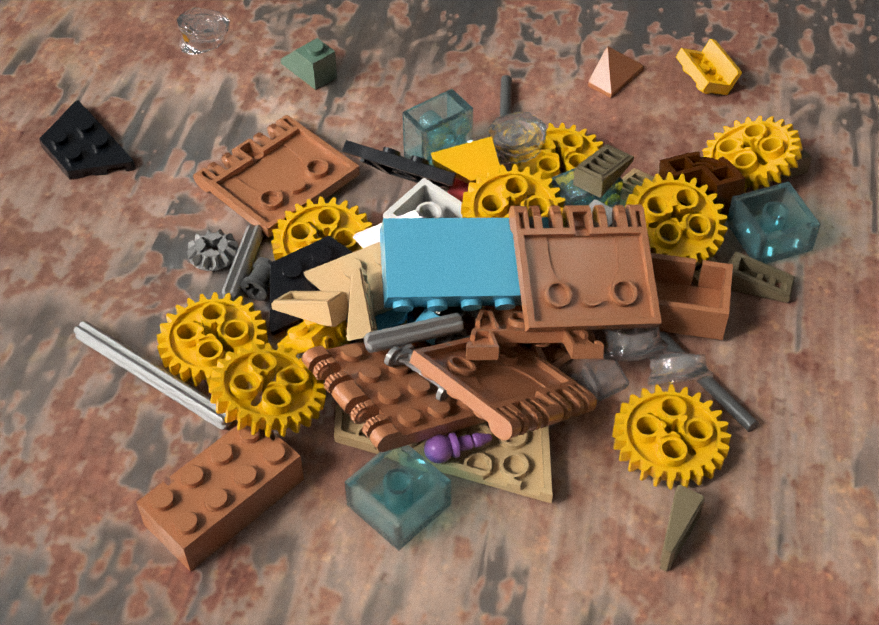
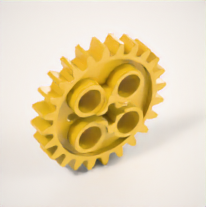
(771, 143)
(572, 148)
(496, 193)
(677, 219)
(328, 220)
(206, 332)
(285, 403)
(671, 436)

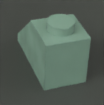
(312, 63)

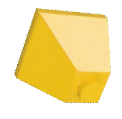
(468, 159)

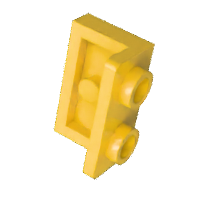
(710, 68)
(312, 335)

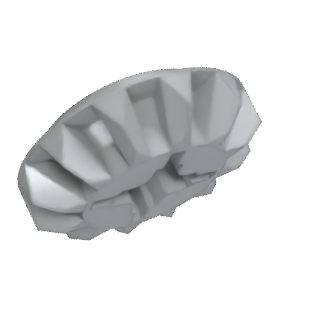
(210, 259)

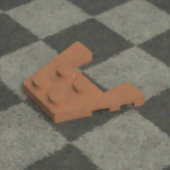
(507, 328)

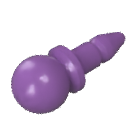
(441, 448)

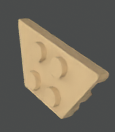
(338, 272)

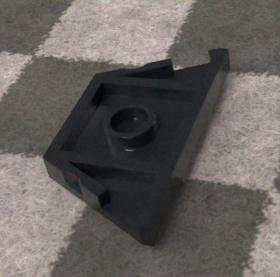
(83, 145)
(392, 163)
(288, 275)

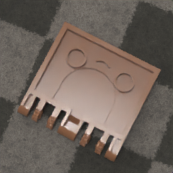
(276, 174)
(584, 271)
(511, 392)
(391, 401)

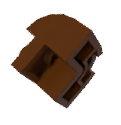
(718, 174)

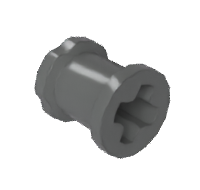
(258, 282)

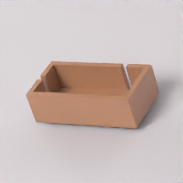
(688, 308)
(220, 493)

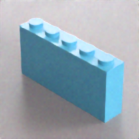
(449, 263)

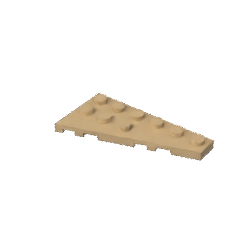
(512, 465)

